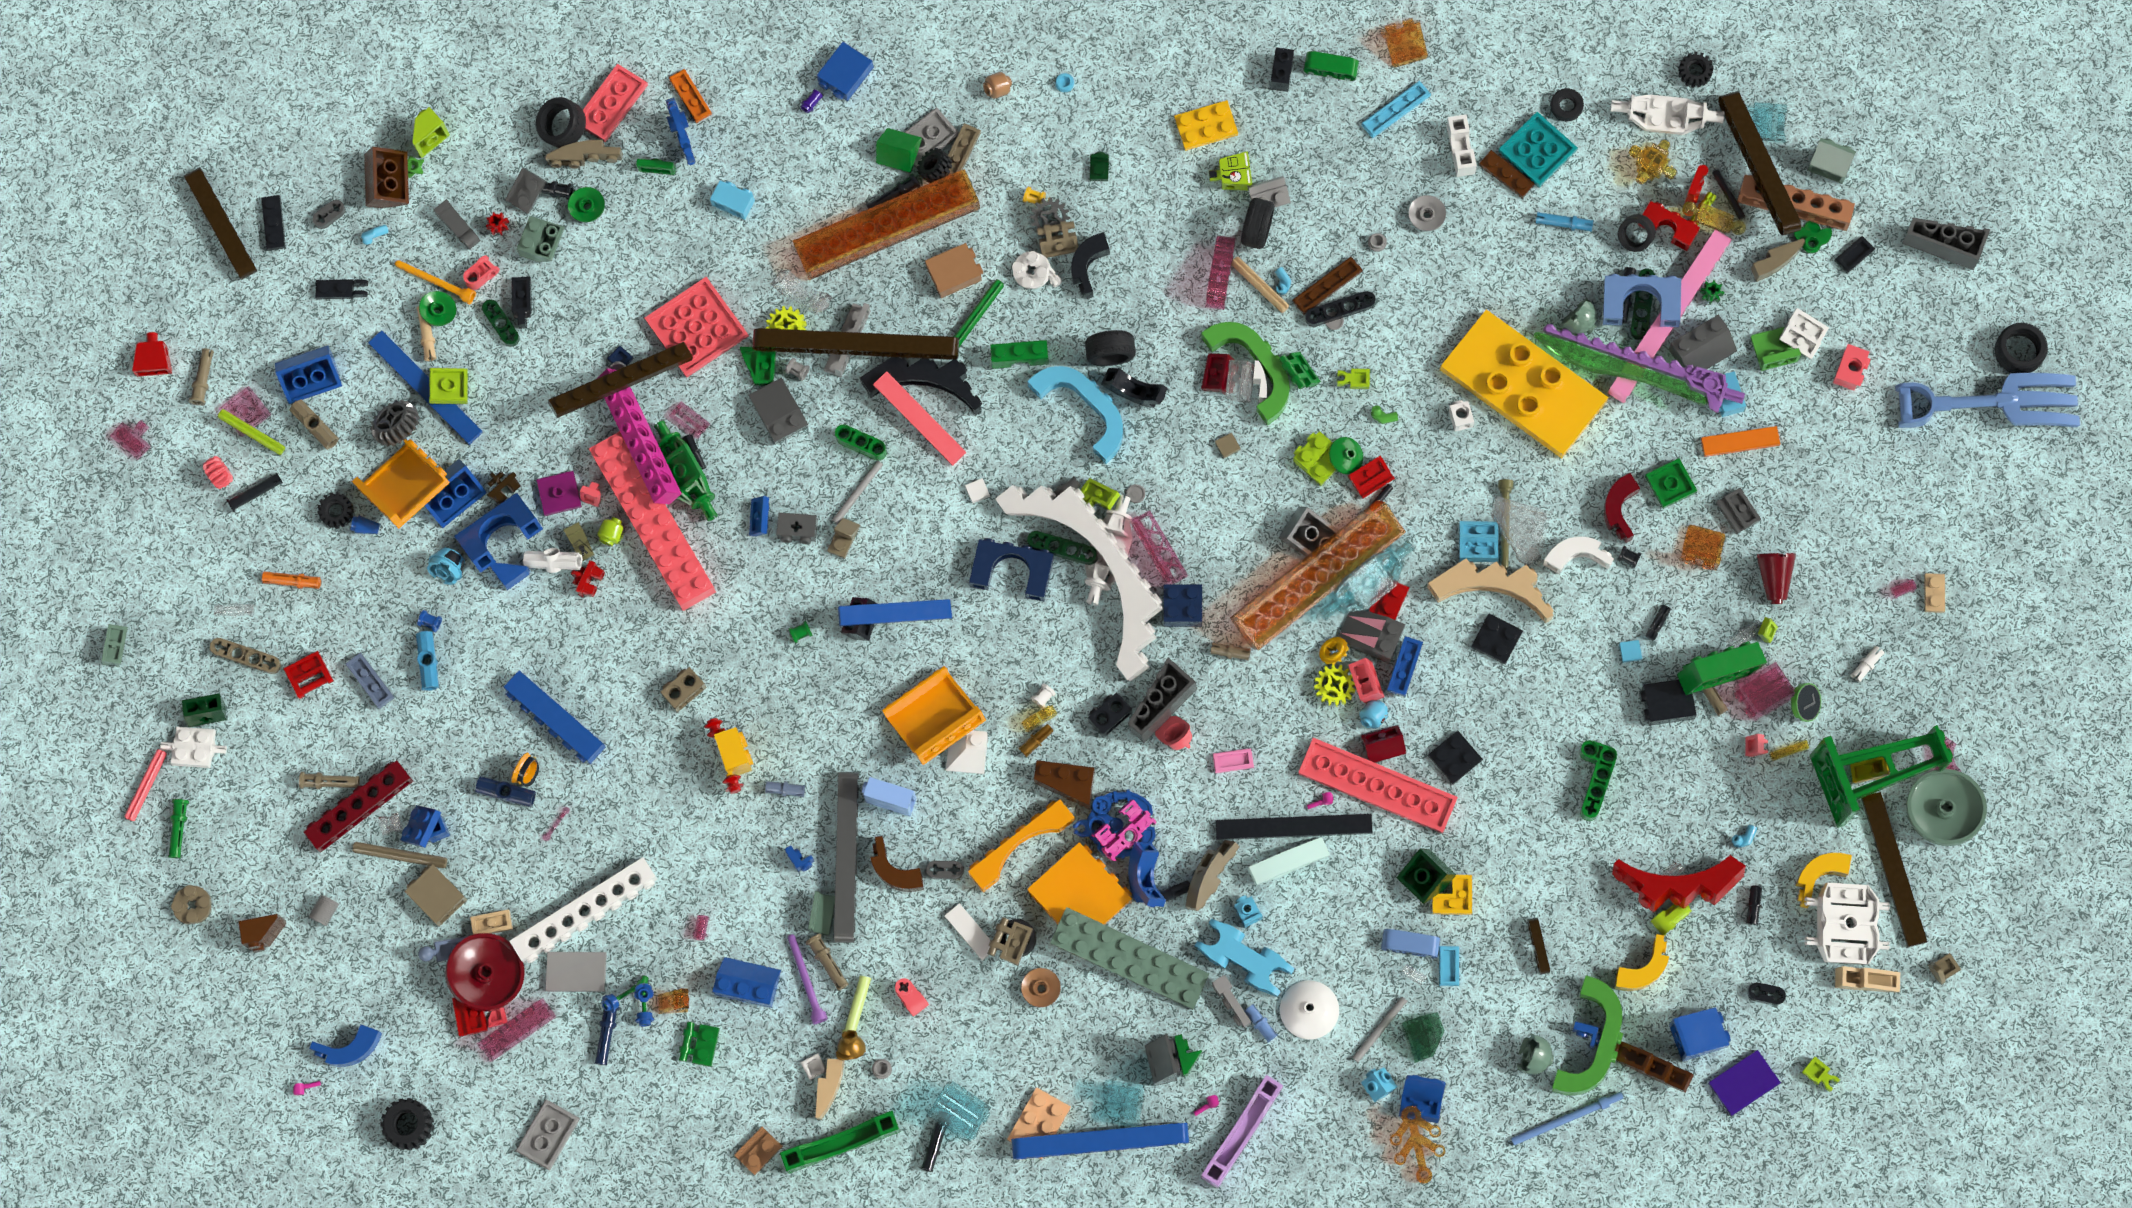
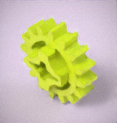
(793, 324)
(1328, 689)

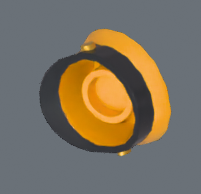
(525, 770)

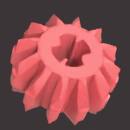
(217, 472)

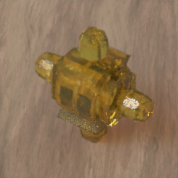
(1652, 162)

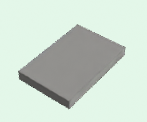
(934, 131)
(576, 971)
(547, 1134)

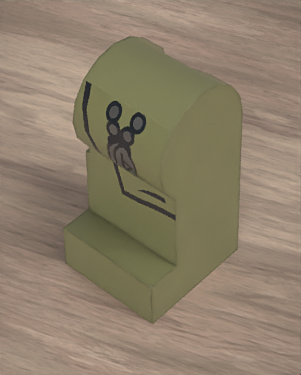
(579, 541)

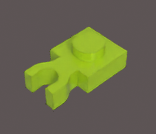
(1357, 378)
(1818, 1072)

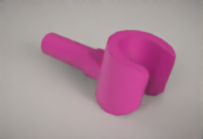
(1327, 799)
(298, 1088)
(1212, 1102)

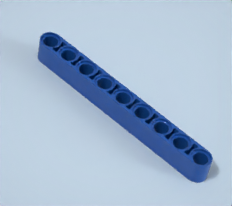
(1100, 1141)

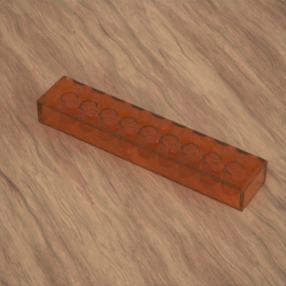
(886, 224)
(1317, 575)

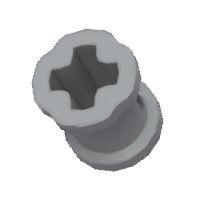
(797, 369)

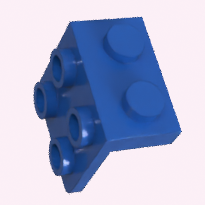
(1425, 1095)

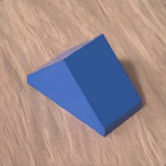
(509, 573)

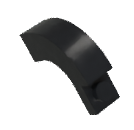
(1086, 253)
(1132, 389)

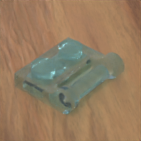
(1763, 121)

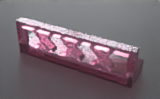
(1152, 549)
(517, 1030)

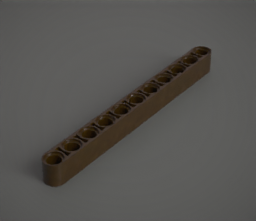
(855, 343)

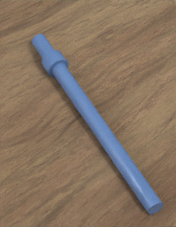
(1602, 1103)

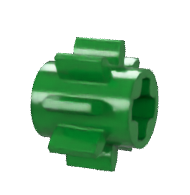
(1707, 293)

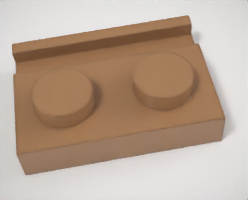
(758, 1150)

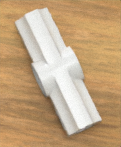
(553, 560)

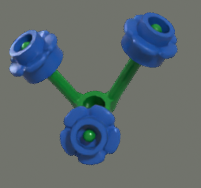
(641, 991)

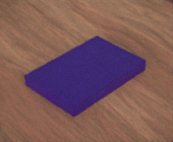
(1744, 1083)

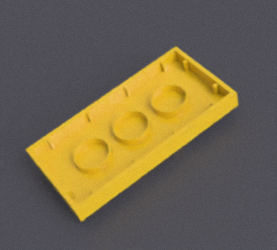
(1524, 383)

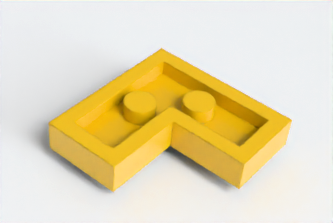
(1459, 901)

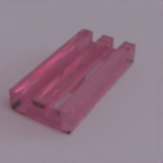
(701, 429)

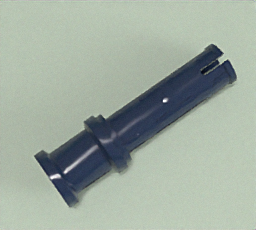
(607, 1025)

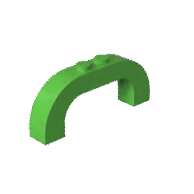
(1260, 350)
(1584, 1082)

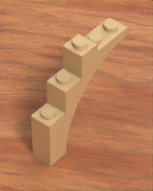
(1494, 578)

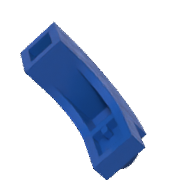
(1141, 875)
(357, 1051)

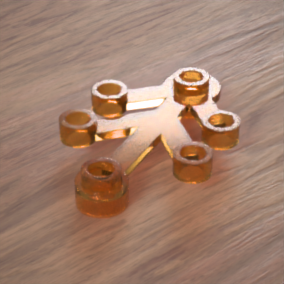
(1416, 1140)

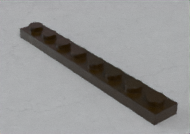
(620, 379)

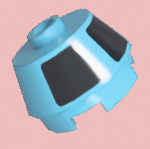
(446, 565)

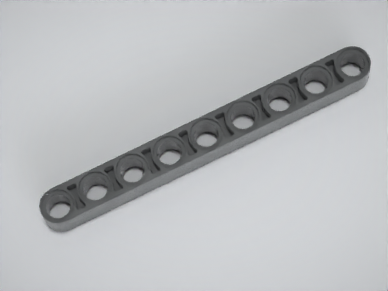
(846, 857)

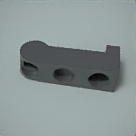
(456, 224)

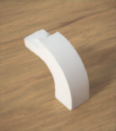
(1577, 547)

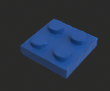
(420, 826)

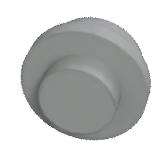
(1377, 242)
(882, 1069)

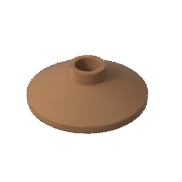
(1041, 977)

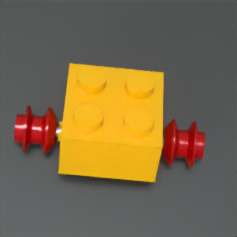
(733, 753)

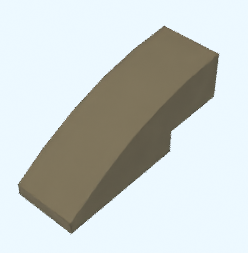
(1776, 259)

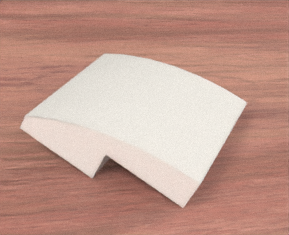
(1803, 333)

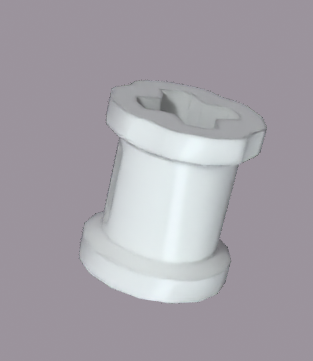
(1043, 695)

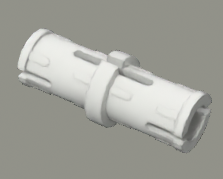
(1867, 664)

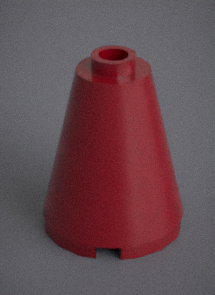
(1776, 574)

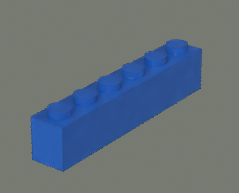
(556, 718)

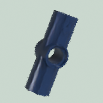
(516, 795)

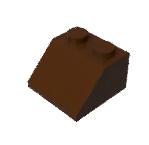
(261, 931)

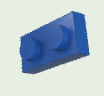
(759, 516)

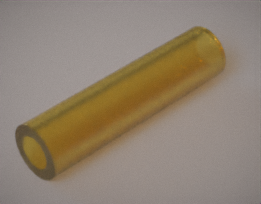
(1789, 750)

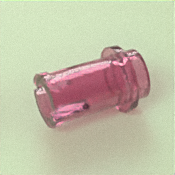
(1903, 588)
(701, 928)

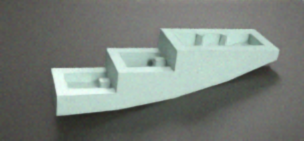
(1288, 861)

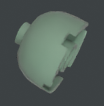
(1581, 319)
(1537, 1052)

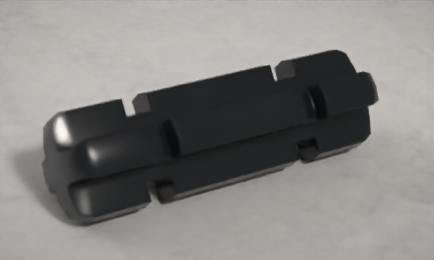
(1658, 622)

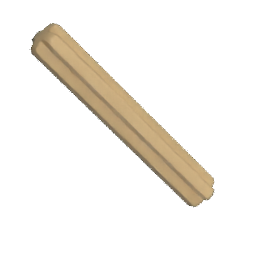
(1260, 284)

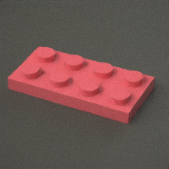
(612, 102)

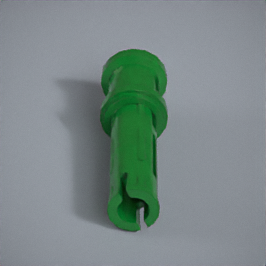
(178, 819)

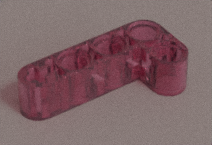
(1220, 272)

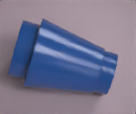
(364, 525)

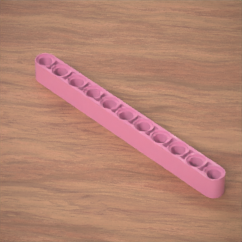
(1690, 285)

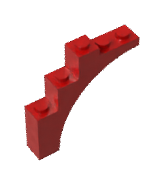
(1682, 889)

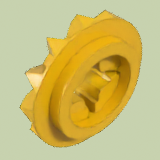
(1333, 644)

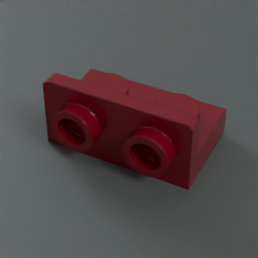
(1216, 372)

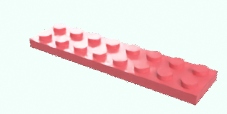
(1377, 785)

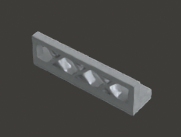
(854, 323)

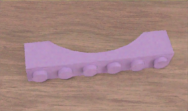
(1242, 1131)

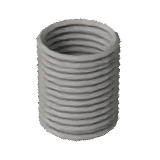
(323, 910)

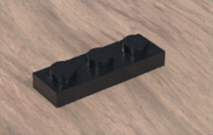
(273, 222)

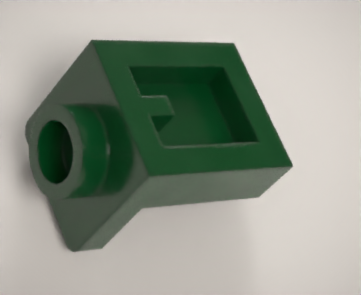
(1099, 166)

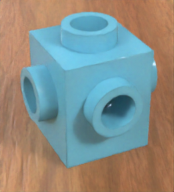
(1378, 1084)

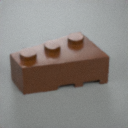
(1066, 780)

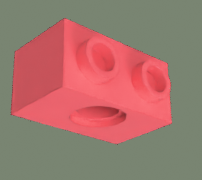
(1856, 357)

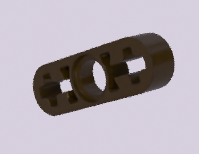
(1538, 942)

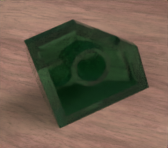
(1423, 1035)

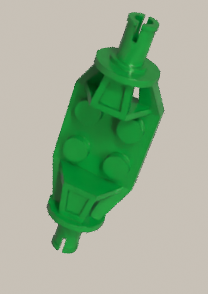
(686, 471)

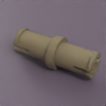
(1230, 651)

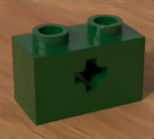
(204, 710)

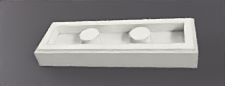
(969, 930)

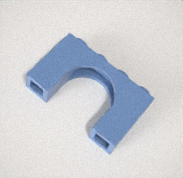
(1665, 289)

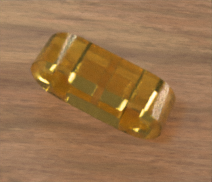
(1039, 718)

